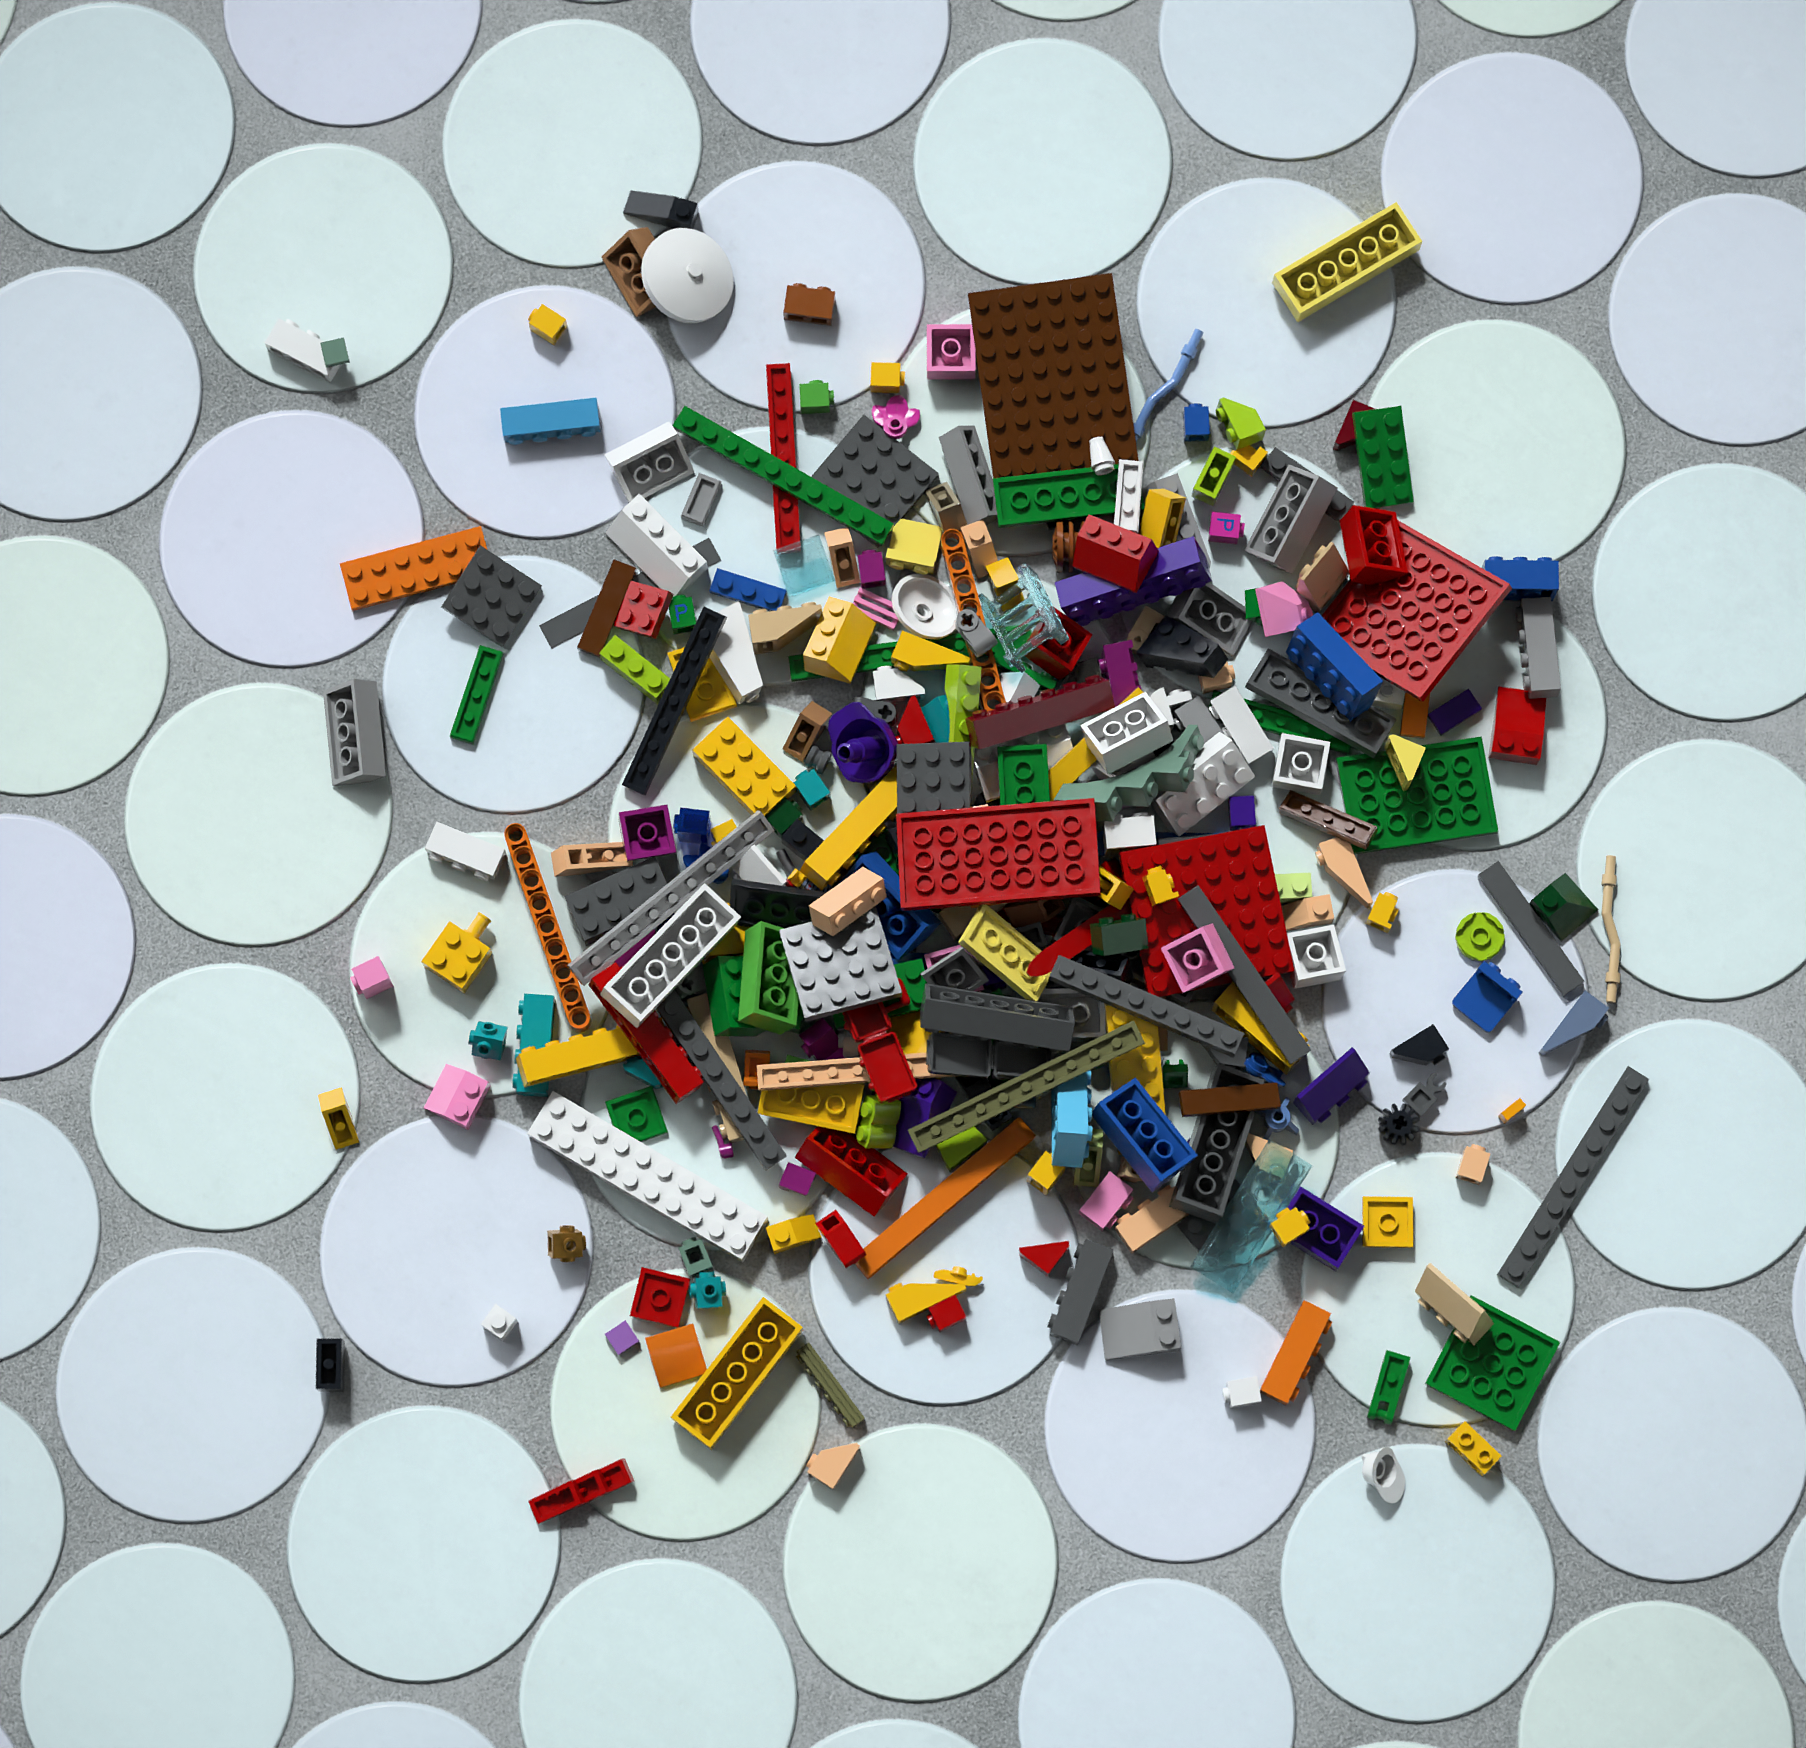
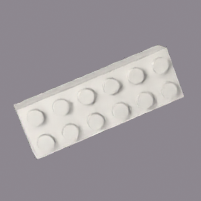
(670, 955)

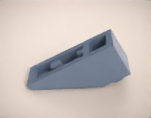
(1580, 1020)

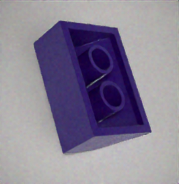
(1332, 1087)

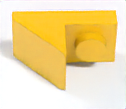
(1002, 578)

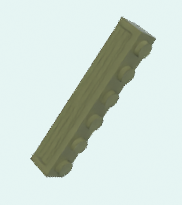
(830, 1385)

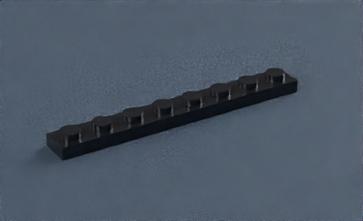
(674, 700)

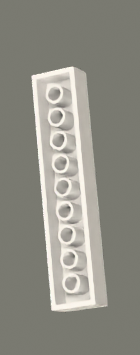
(647, 1176)

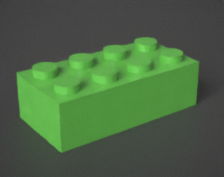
(767, 985)

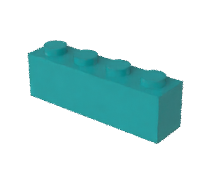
(535, 1031)

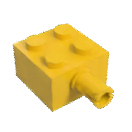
(459, 954)

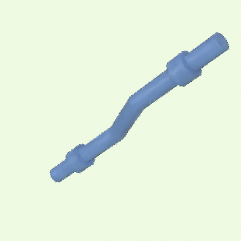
(1188, 353)

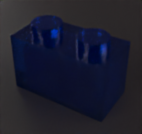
(692, 825)

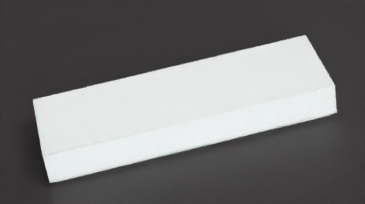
(1128, 494)

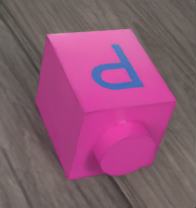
(1225, 528)

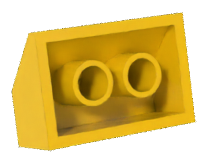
(838, 641)

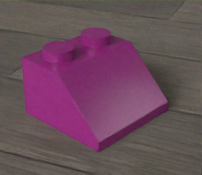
(646, 832)

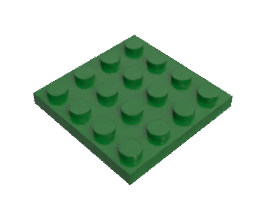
(1498, 1371)

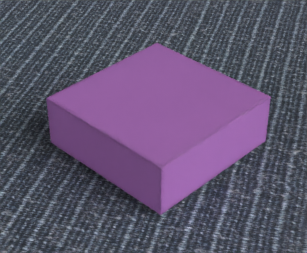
(622, 1337)

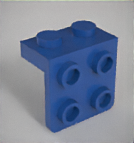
(1487, 996)

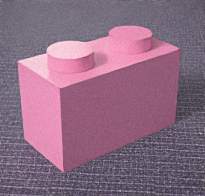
(371, 978)
(1106, 1202)

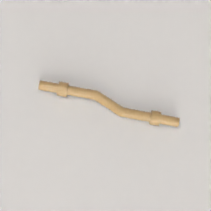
(1609, 882)

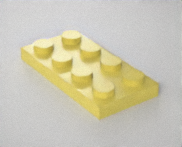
(1003, 952)

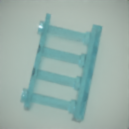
(1045, 613)

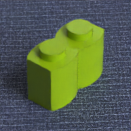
(878, 1123)

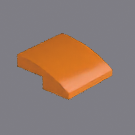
(676, 1355)

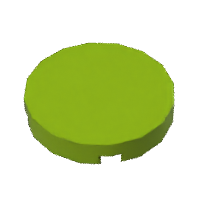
(1479, 936)

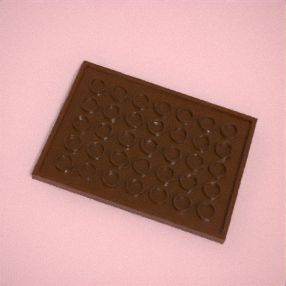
(1052, 374)

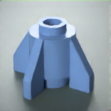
(1278, 1126)

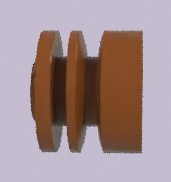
(1064, 545)

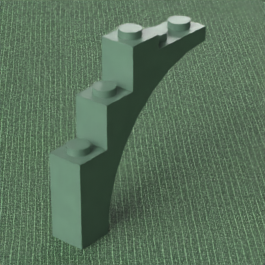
(1139, 786)

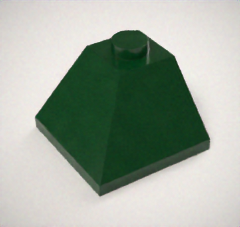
(1563, 906)

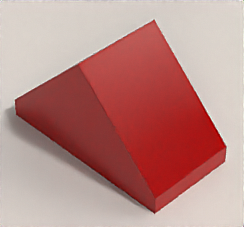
(1044, 1256)

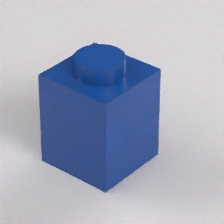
(1196, 422)

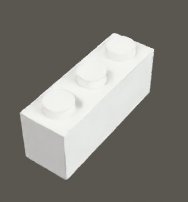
(299, 348)
(1240, 724)
(465, 852)

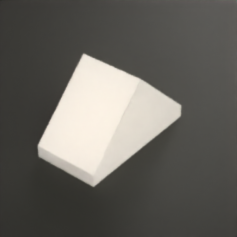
(1017, 685)

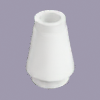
(1101, 457)

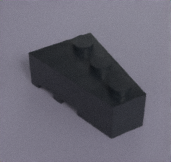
(1182, 649)

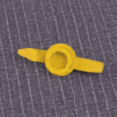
(958, 1275)

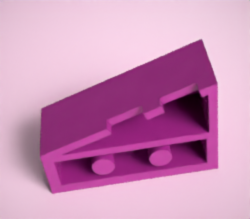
(1119, 669)

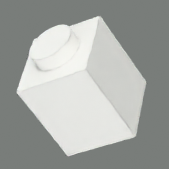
(499, 1322)
(1242, 1392)

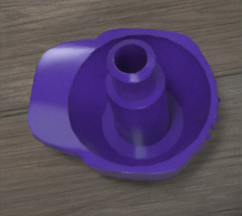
(862, 744)

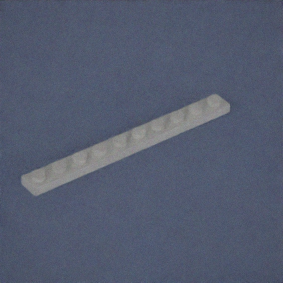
(670, 898)

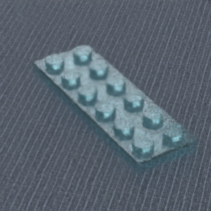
(1250, 1212)

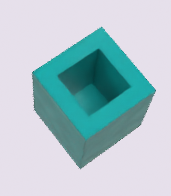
(811, 789)

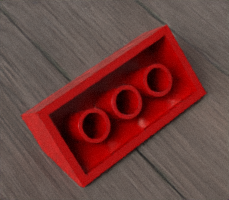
(851, 1168)

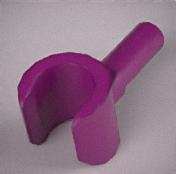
(725, 1150)

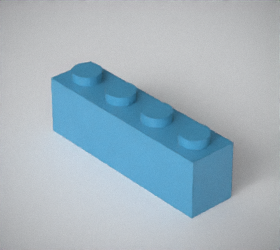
(550, 420)

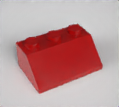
(1372, 545)
(1113, 553)

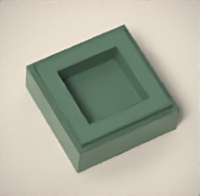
(334, 352)

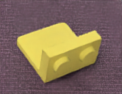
(914, 546)

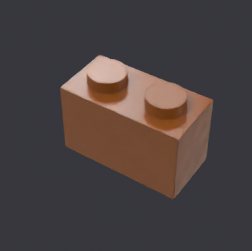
(809, 304)

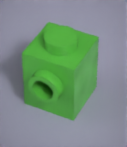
(815, 397)

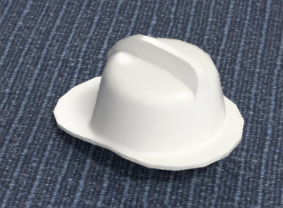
(1384, 1473)

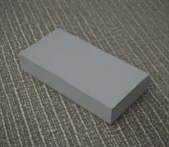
(701, 499)

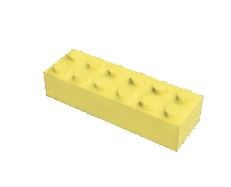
(1347, 262)

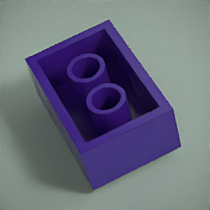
(1330, 1230)

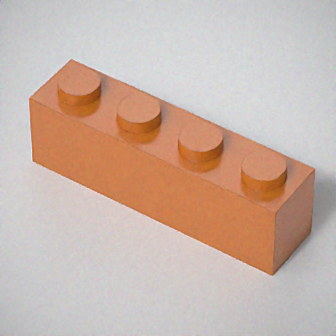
(1295, 1352)

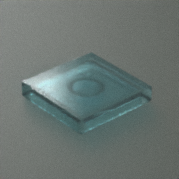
(803, 565)

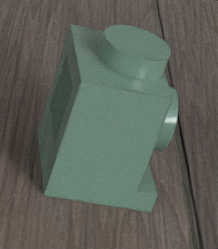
(695, 1267)

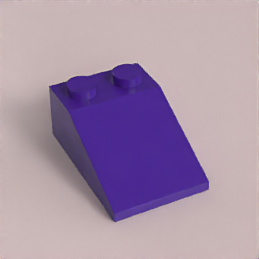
(927, 1101)

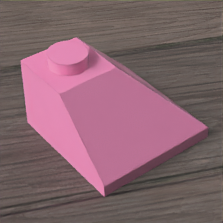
(1281, 608)

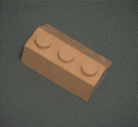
(625, 264)

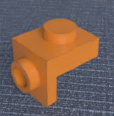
(752, 1059)

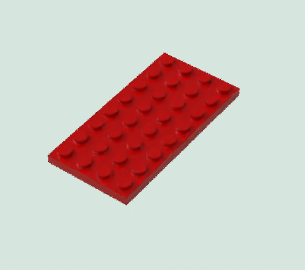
(998, 854)

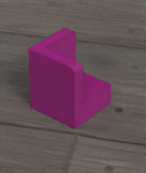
(797, 1179)

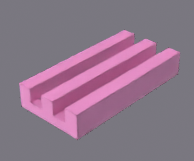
(858, 600)

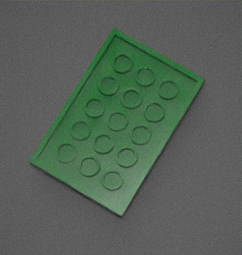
(1443, 803)

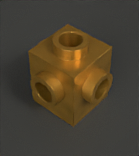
(558, 1244)

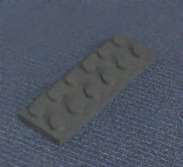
(1288, 687)

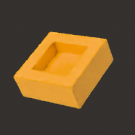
(1512, 1110)

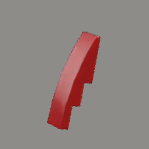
(581, 1491)

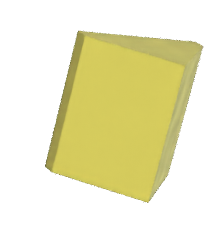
(1404, 758)

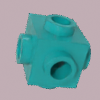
(488, 1040)
(709, 1300)

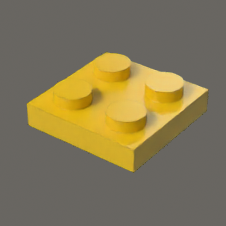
(1387, 1222)

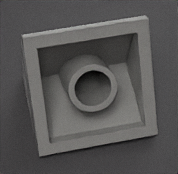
(956, 971)

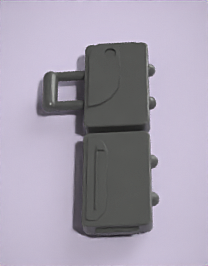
(979, 1058)

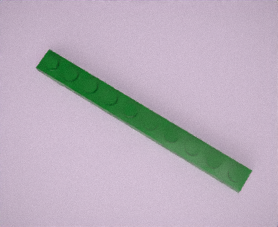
(783, 475)
(880, 654)

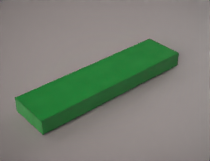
(476, 694)

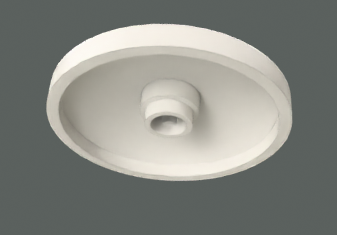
(687, 275)

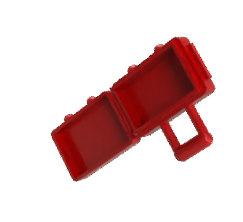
(881, 1052)

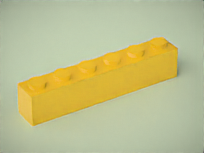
(853, 834)
(574, 1056)

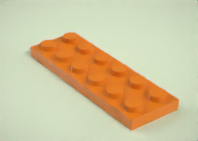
(410, 568)

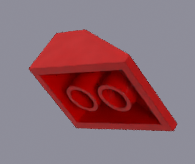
(1517, 727)

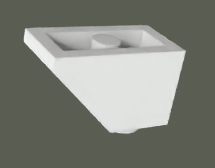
(895, 686)

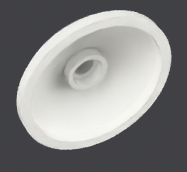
(925, 606)

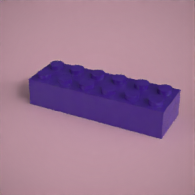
(1174, 570)

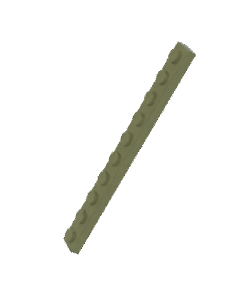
(1026, 1086)

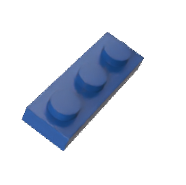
(747, 590)

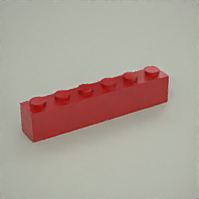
(654, 1045)

